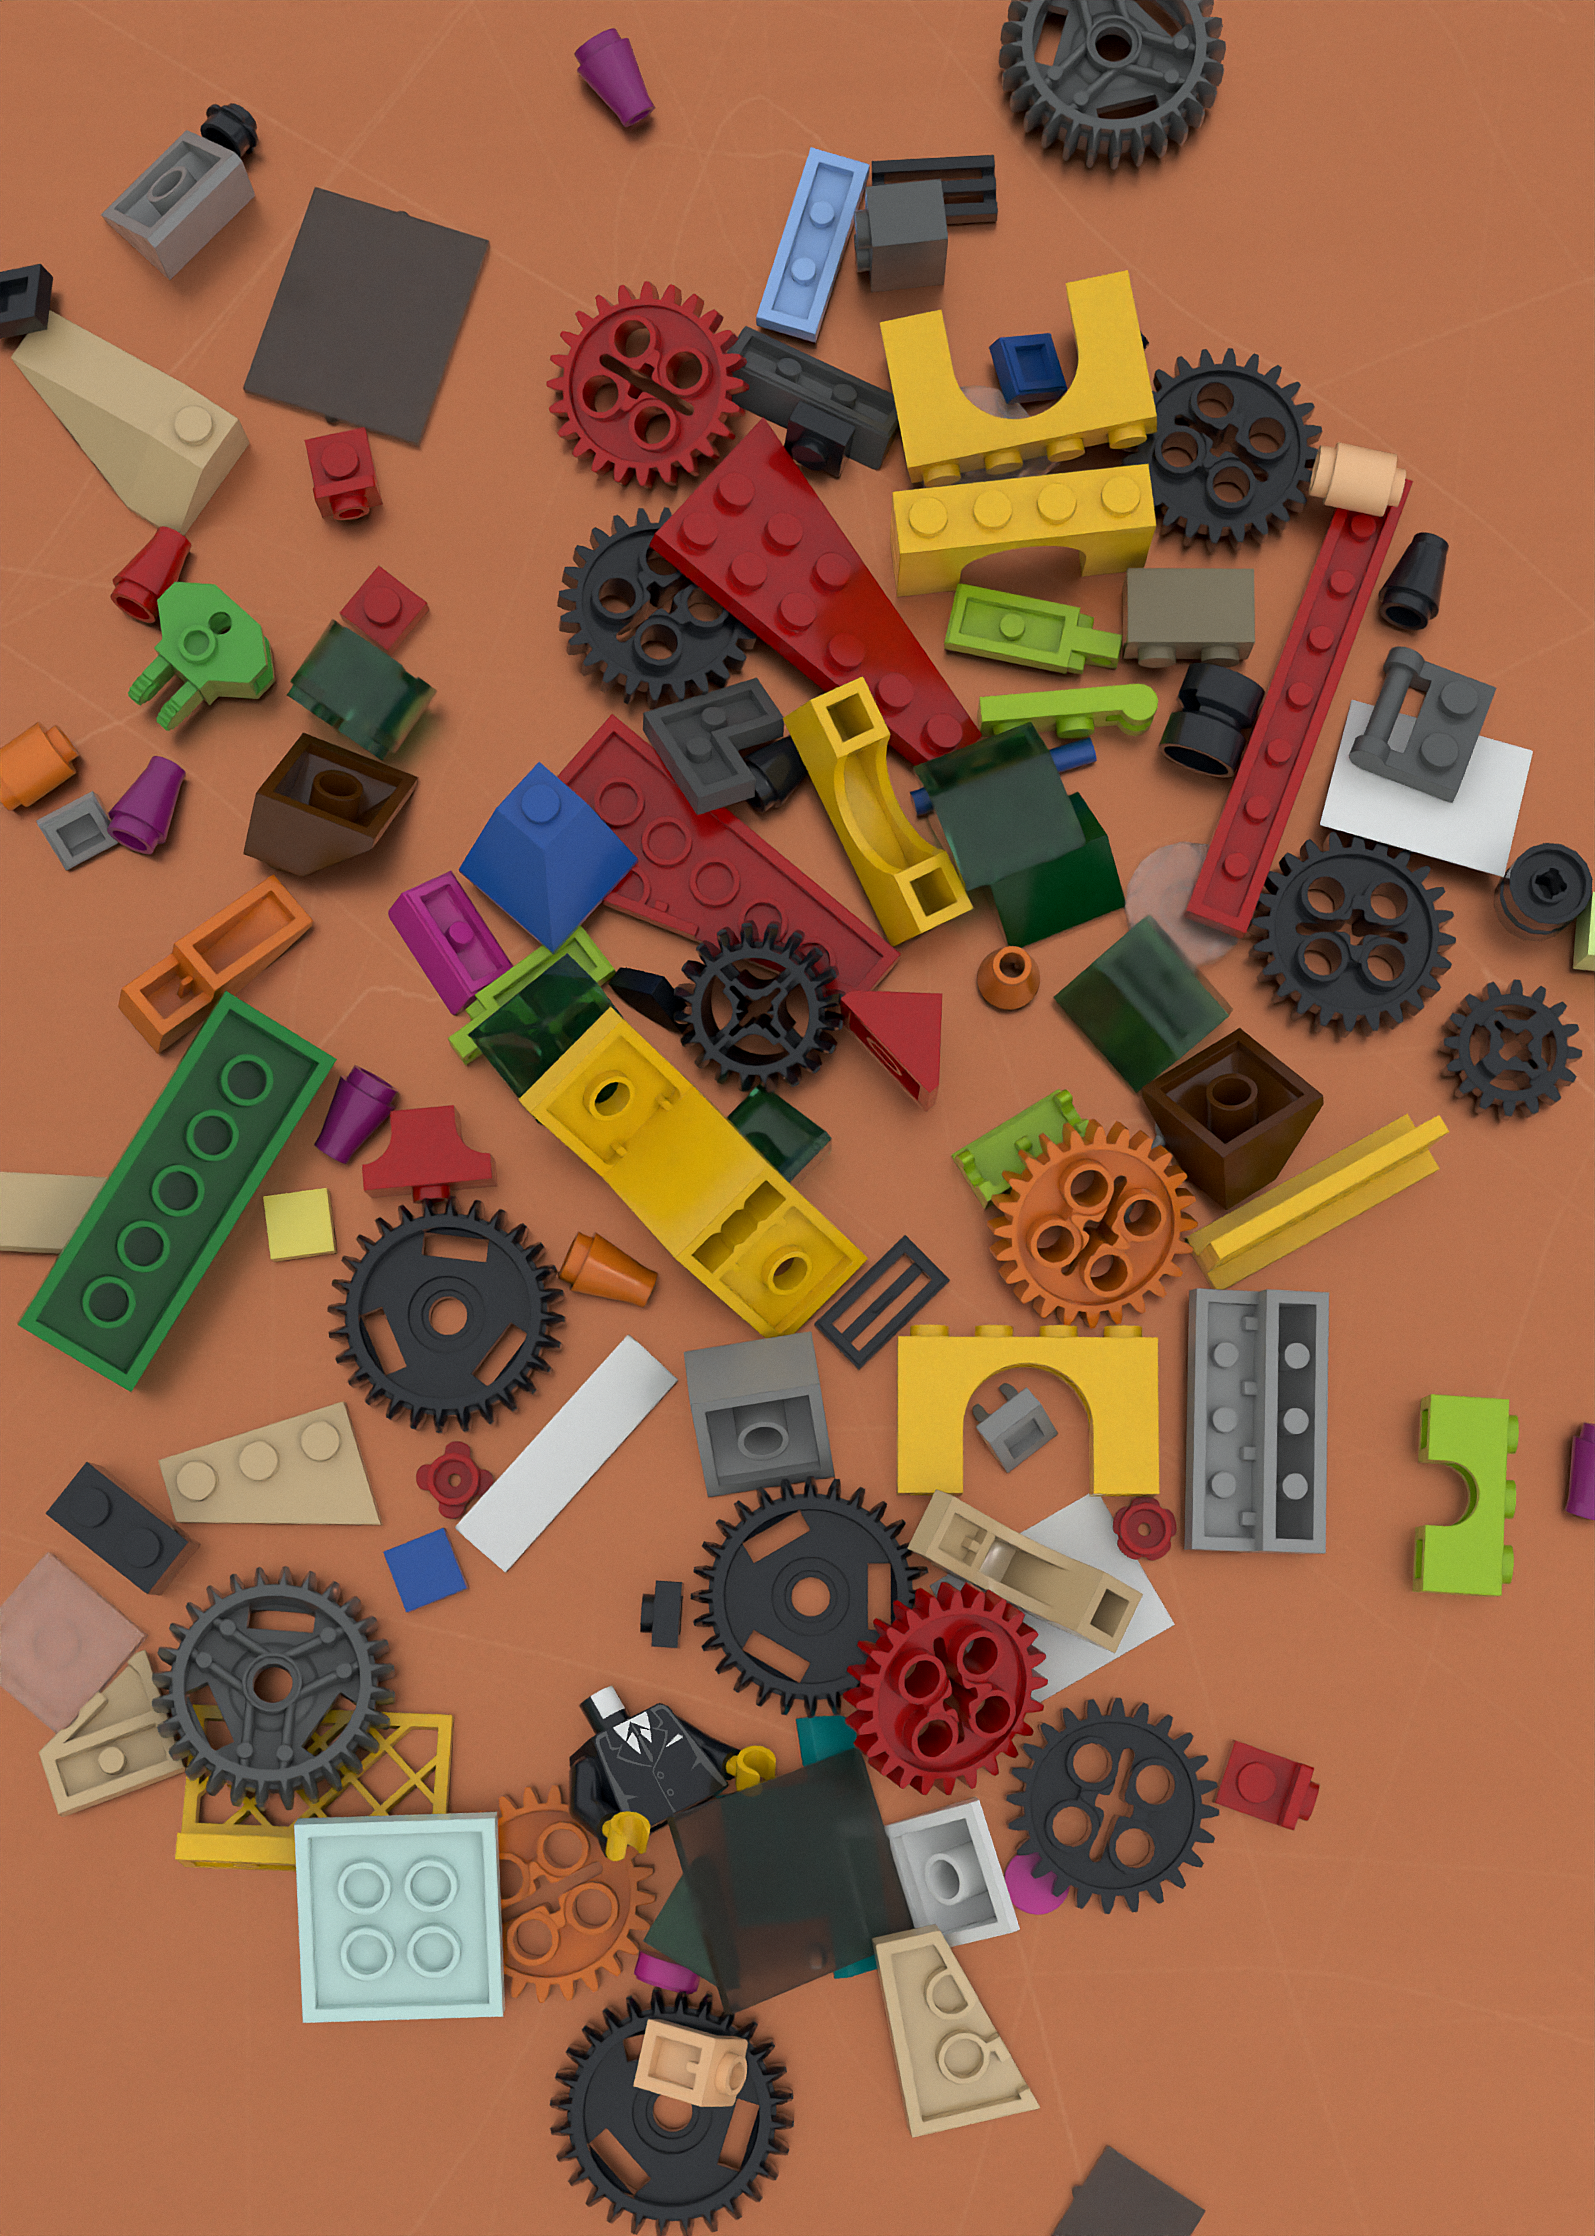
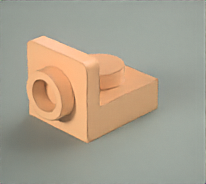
(691, 2064)

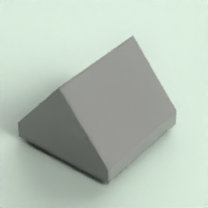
(78, 830)

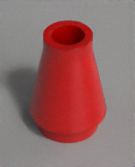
(150, 574)

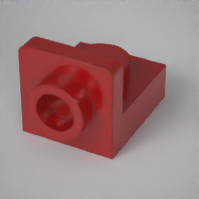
(343, 474)
(1266, 1786)

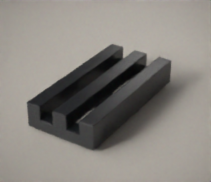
(949, 167)
(843, 1341)

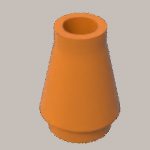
(1007, 991)
(606, 1271)

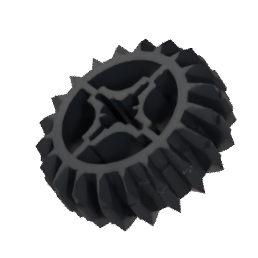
(779, 1029)

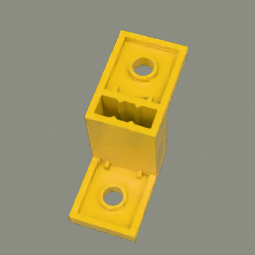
(693, 1178)

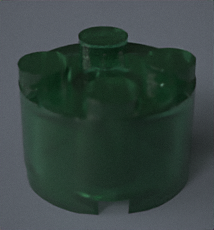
(364, 687)

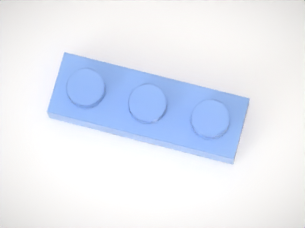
(812, 245)

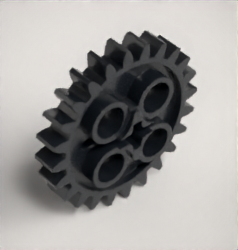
(1254, 407)
(620, 569)
(1351, 990)
(1169, 1824)

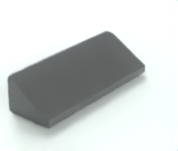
(784, 375)

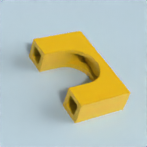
(1104, 404)
(1096, 511)
(1109, 1374)

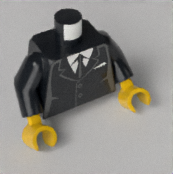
(648, 1770)

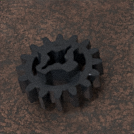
(1524, 1069)

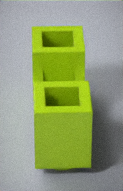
(1474, 1441)

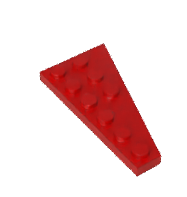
(792, 577)
(711, 866)

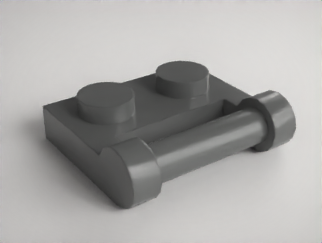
(1441, 734)

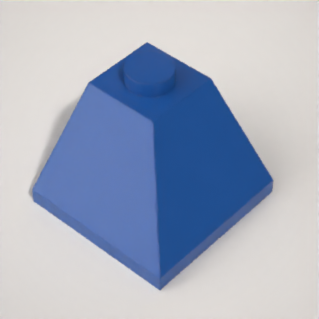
(547, 858)

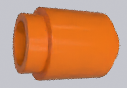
(34, 765)

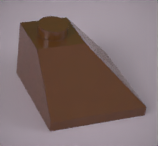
(323, 807)
(1232, 1116)

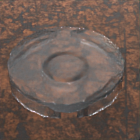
(1163, 889)

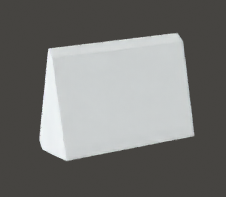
(952, 1873)

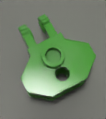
(202, 657)

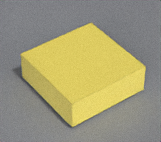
(300, 1224)

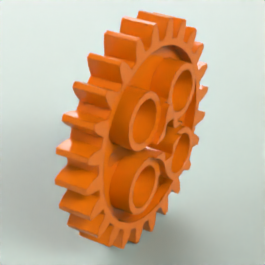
(1044, 1199)
(576, 1946)

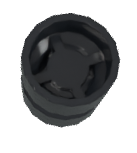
(1209, 726)
(1543, 892)

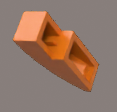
(213, 959)

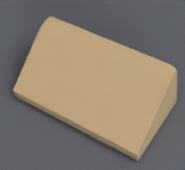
(42, 1209)

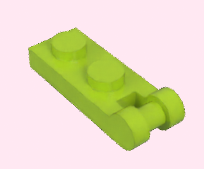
(1071, 711)

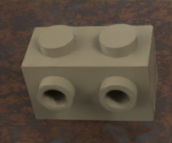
(1188, 615)

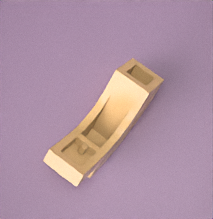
(1025, 1572)

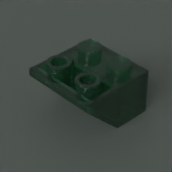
(999, 806)
(1143, 1003)
(542, 1025)

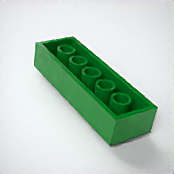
(176, 1191)

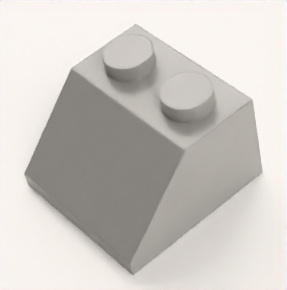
(758, 1413)

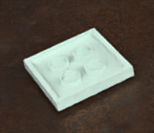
(399, 1917)

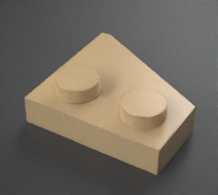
(111, 1744)

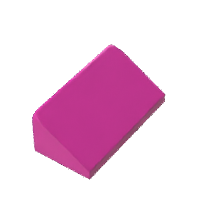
(449, 940)

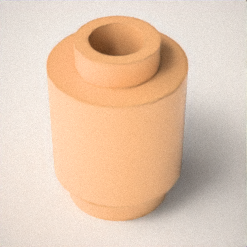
(1357, 478)

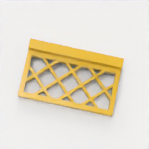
(1316, 1201)
(273, 1847)

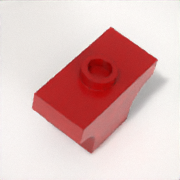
(427, 1158)

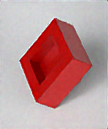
(384, 611)

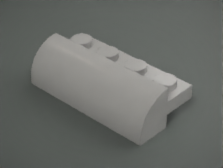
(1257, 1421)

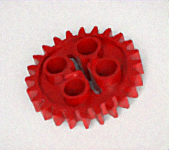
(675, 338)
(897, 1709)

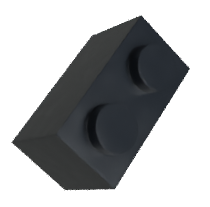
(123, 1529)

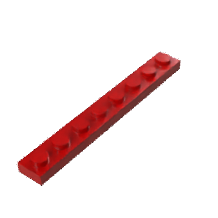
(1291, 718)

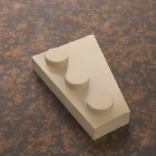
(277, 1474)
(942, 2041)

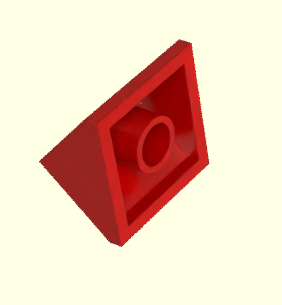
(902, 1036)

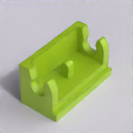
(998, 1149)

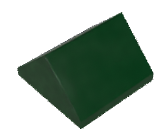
(1059, 893)

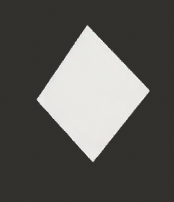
(1468, 832)
(1086, 1535)

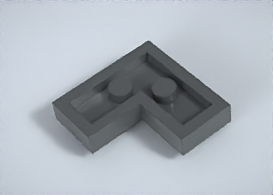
(703, 737)

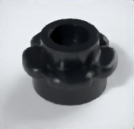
(231, 128)

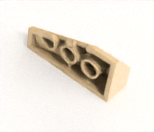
(140, 427)

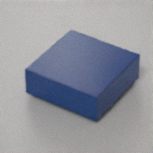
(1028, 368)
(425, 1570)

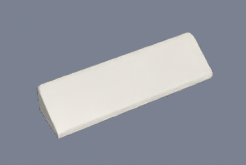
(566, 1453)

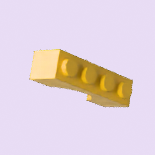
(845, 755)

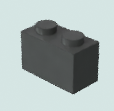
(902, 235)

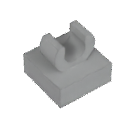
(1014, 1428)

